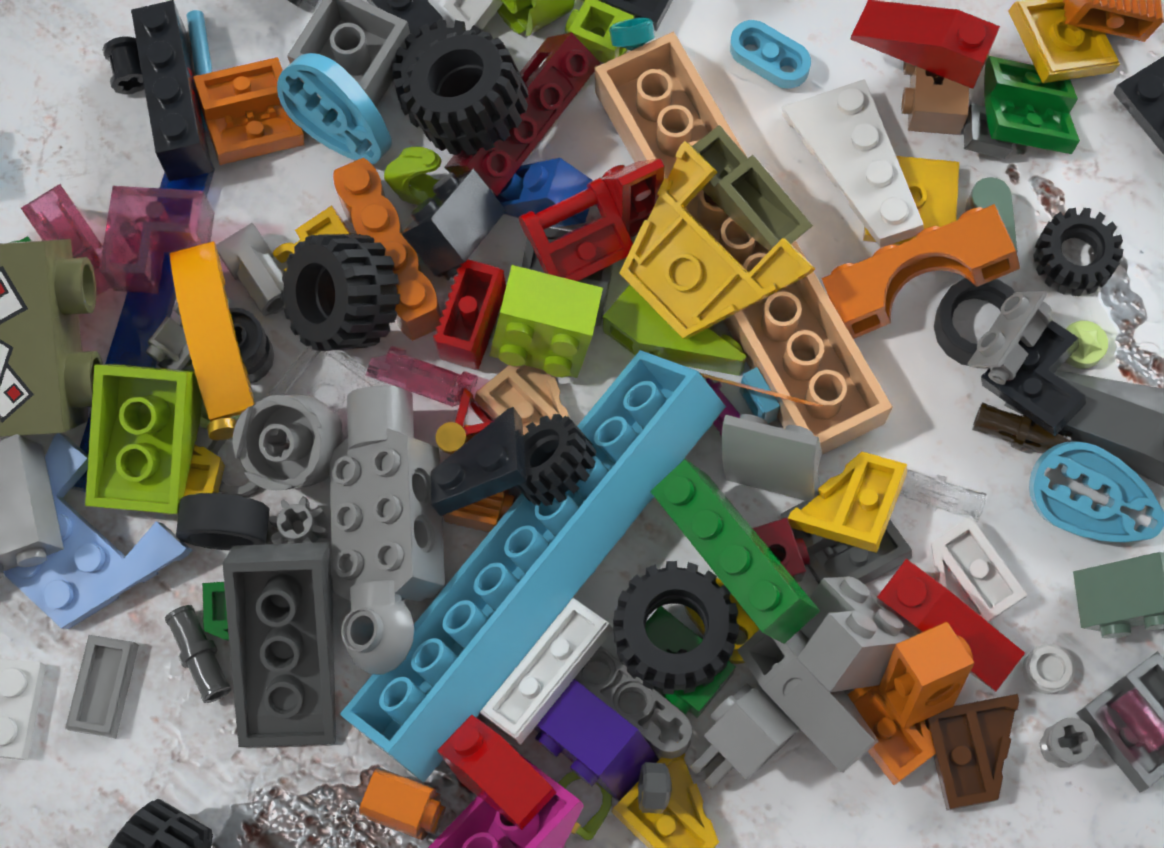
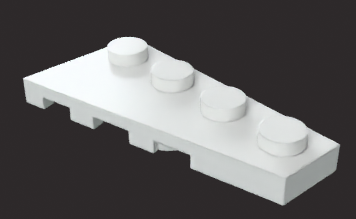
(858, 158)

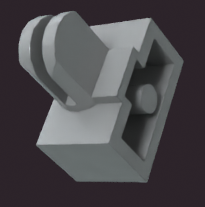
(746, 732)

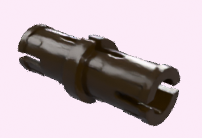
(1016, 429)

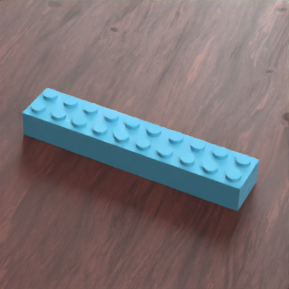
(533, 565)

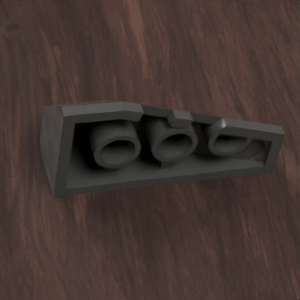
(1121, 420)

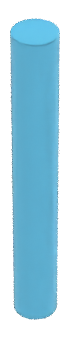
(199, 45)

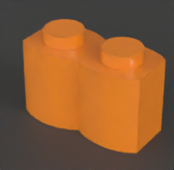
(402, 804)

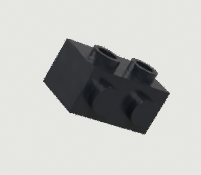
(453, 221)

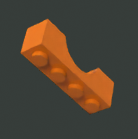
(971, 246)

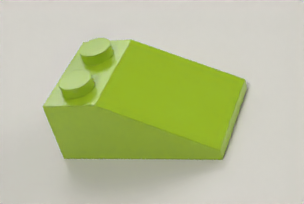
(141, 437)

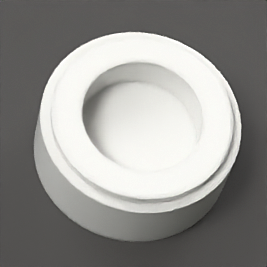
(1048, 669)

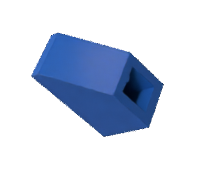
(541, 186)

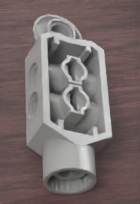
(383, 526)

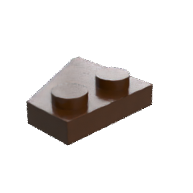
(971, 749)

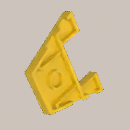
(687, 270)

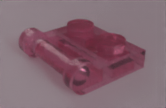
(421, 377)

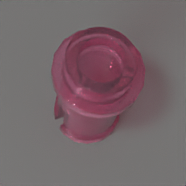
(1140, 720)

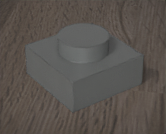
(978, 137)

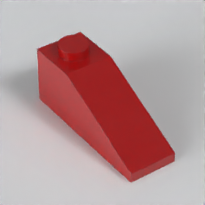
(928, 37)
(635, 190)
(926, 604)

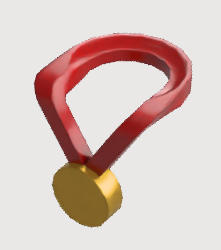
(453, 435)

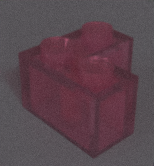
(144, 226)

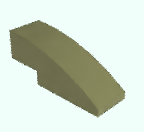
(749, 192)

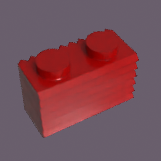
(470, 314)

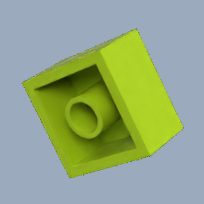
(545, 322)

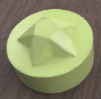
(1092, 344)

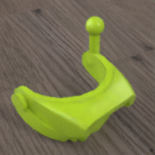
(408, 174)

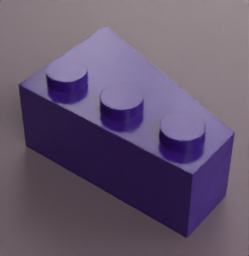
(595, 739)

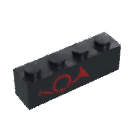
(170, 91)

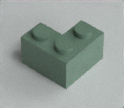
(1122, 595)

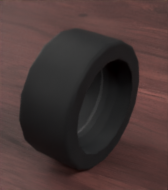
(947, 336)
(221, 521)

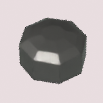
(654, 788)

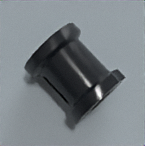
(125, 65)

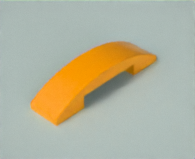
(210, 331)

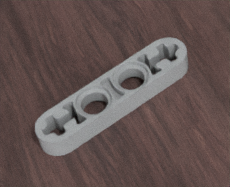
(621, 682)

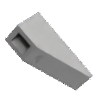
(822, 715)

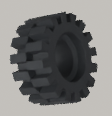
(1082, 227)
(555, 459)

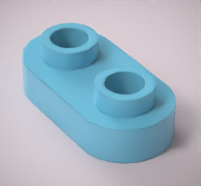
(772, 53)

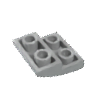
(771, 456)

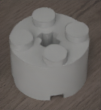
(263, 448)

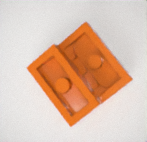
(245, 111)

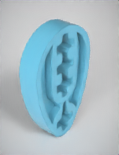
(338, 90)
(1099, 468)

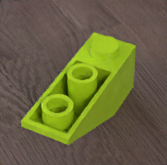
(641, 328)

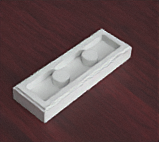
(546, 671)

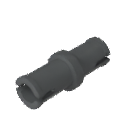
(198, 654)

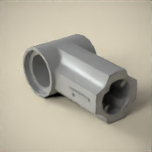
(252, 263)

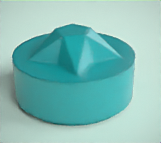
(632, 33)

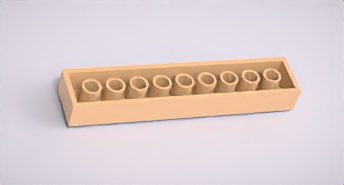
(788, 336)

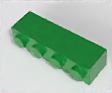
(735, 552)

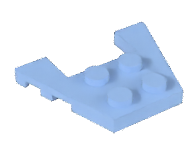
(89, 568)

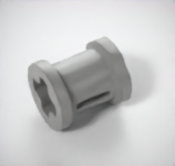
(1065, 756)

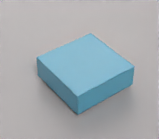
(759, 403)

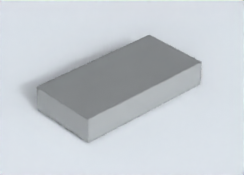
(102, 686)

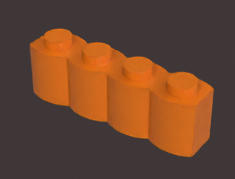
(375, 216)

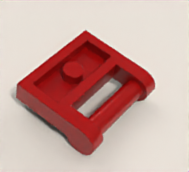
(585, 248)

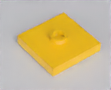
(1059, 48)
(932, 188)

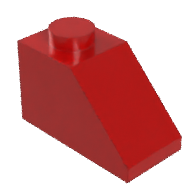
(496, 772)

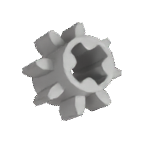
(295, 512)

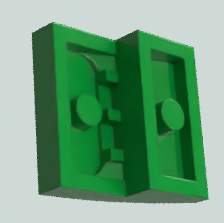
(1027, 110)

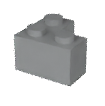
(849, 636)

